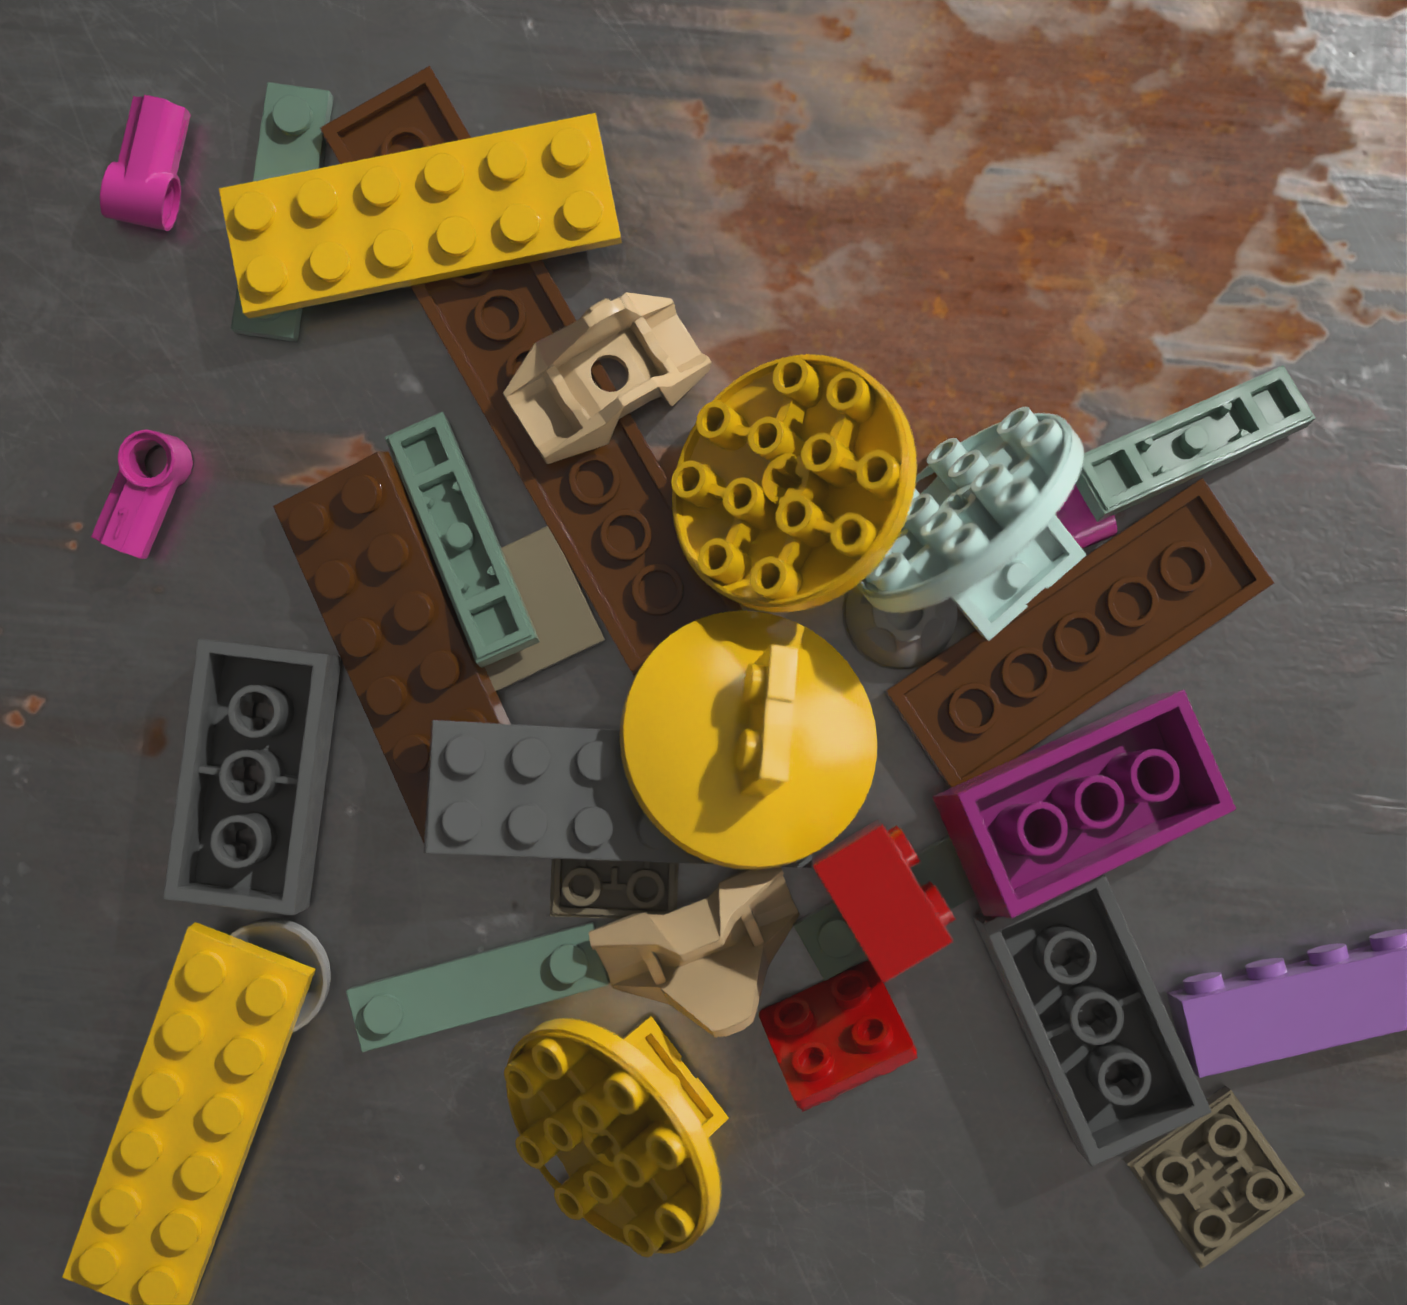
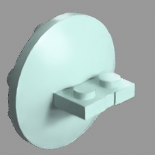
(986, 524)

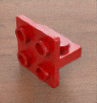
(837, 1036)

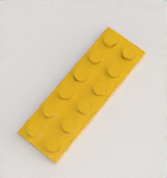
(420, 216)
(188, 1120)

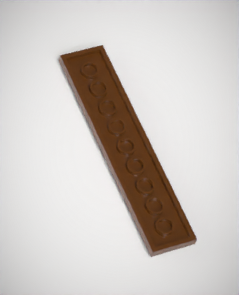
(601, 505)

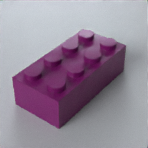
(1084, 804)

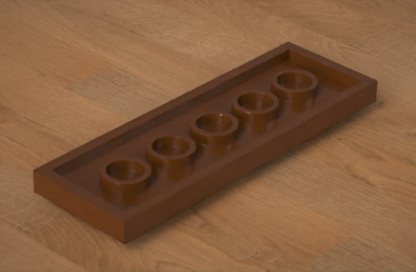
(388, 615)
(1081, 636)

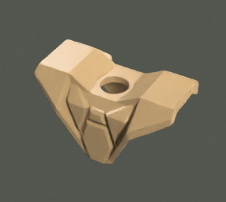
(555, 386)
(706, 955)

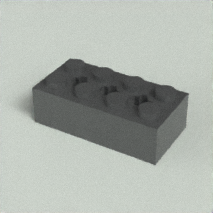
(217, 801)
(1131, 1026)

